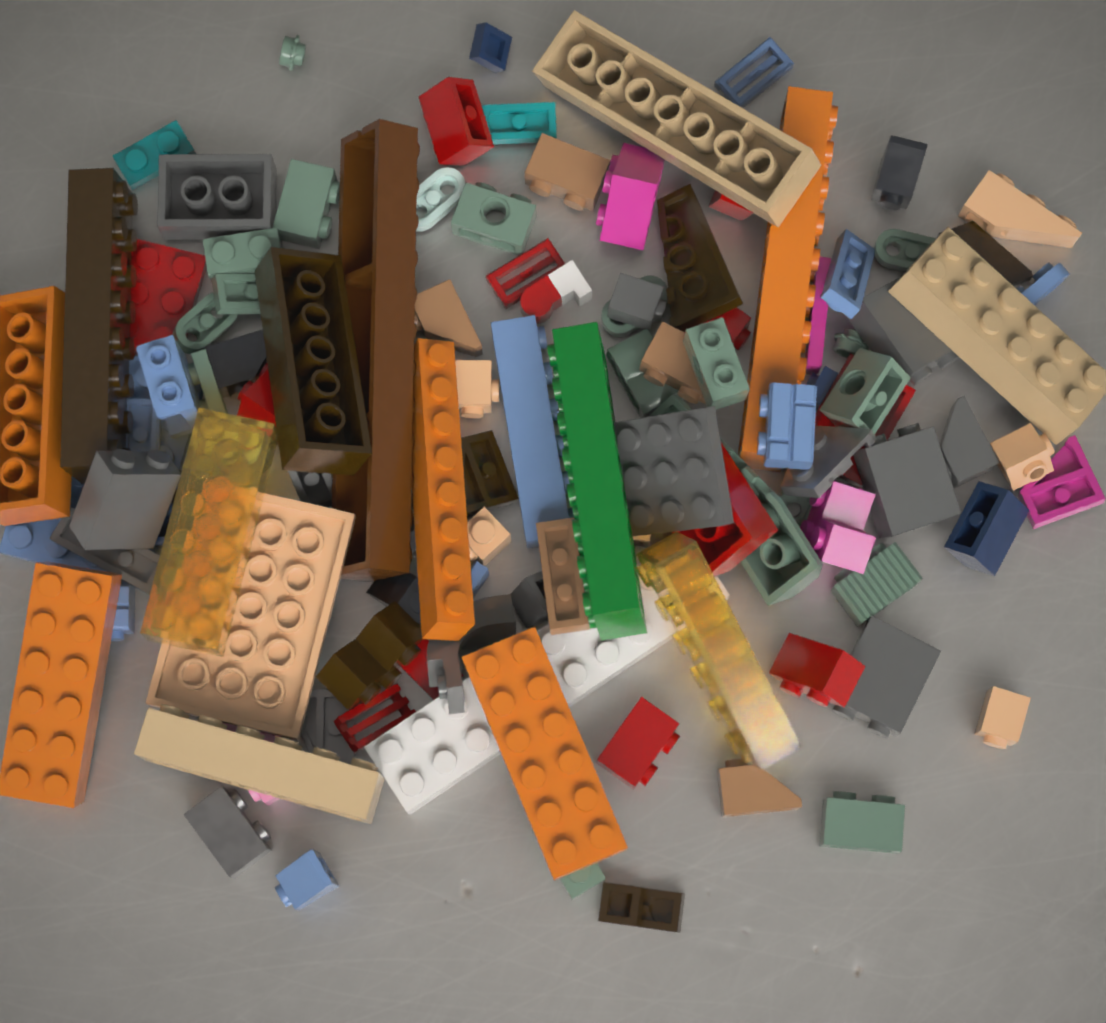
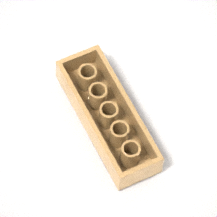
(1002, 336)
(260, 765)

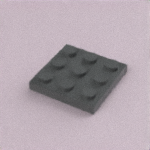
(674, 472)

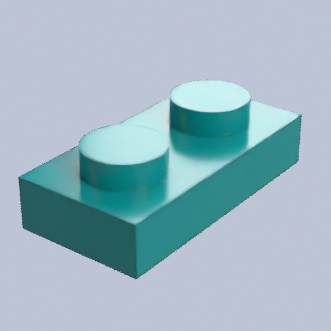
(520, 122)
(141, 160)

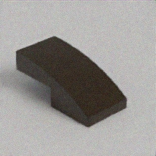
(641, 907)

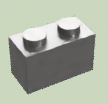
(229, 831)

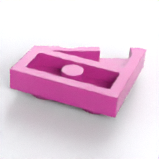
(1063, 491)

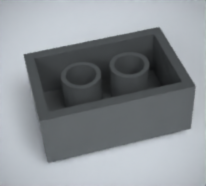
(215, 195)

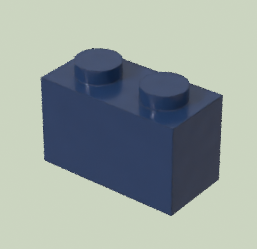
(986, 528)

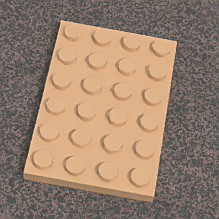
(275, 626)

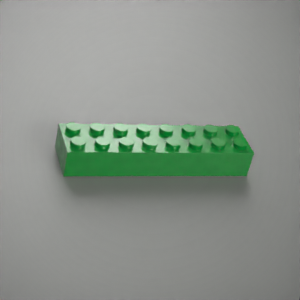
(596, 483)

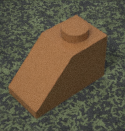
(444, 318)
(749, 791)

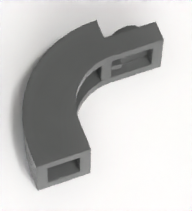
(493, 623)

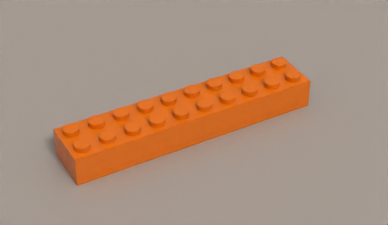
(788, 269)

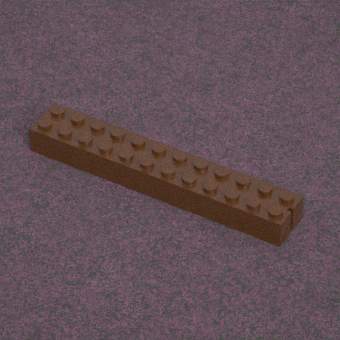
(379, 274)

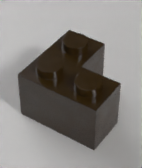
(373, 657)

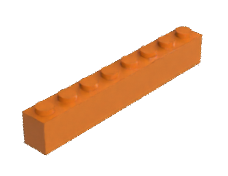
(440, 496)

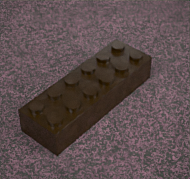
(312, 362)

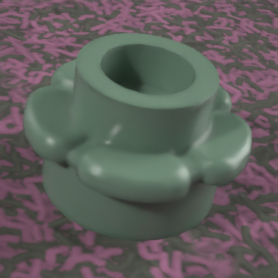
(292, 52)
(848, 343)

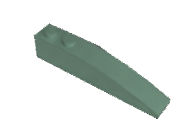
(786, 559)

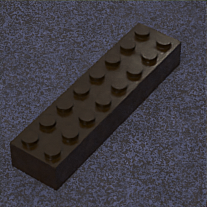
(97, 318)

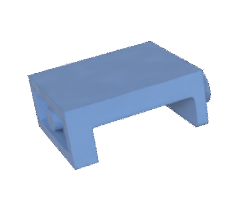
(170, 384)

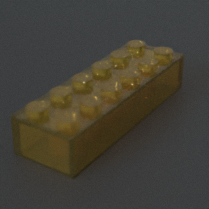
(210, 532)
(717, 649)

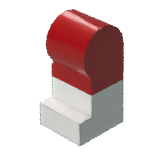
(555, 291)

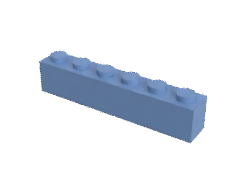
(530, 422)

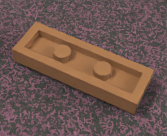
(561, 577)

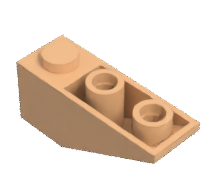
(1016, 216)

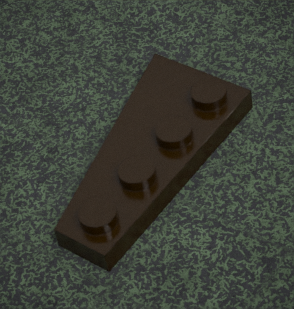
(694, 265)

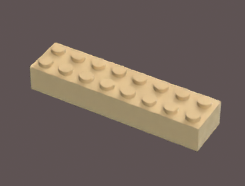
(677, 118)

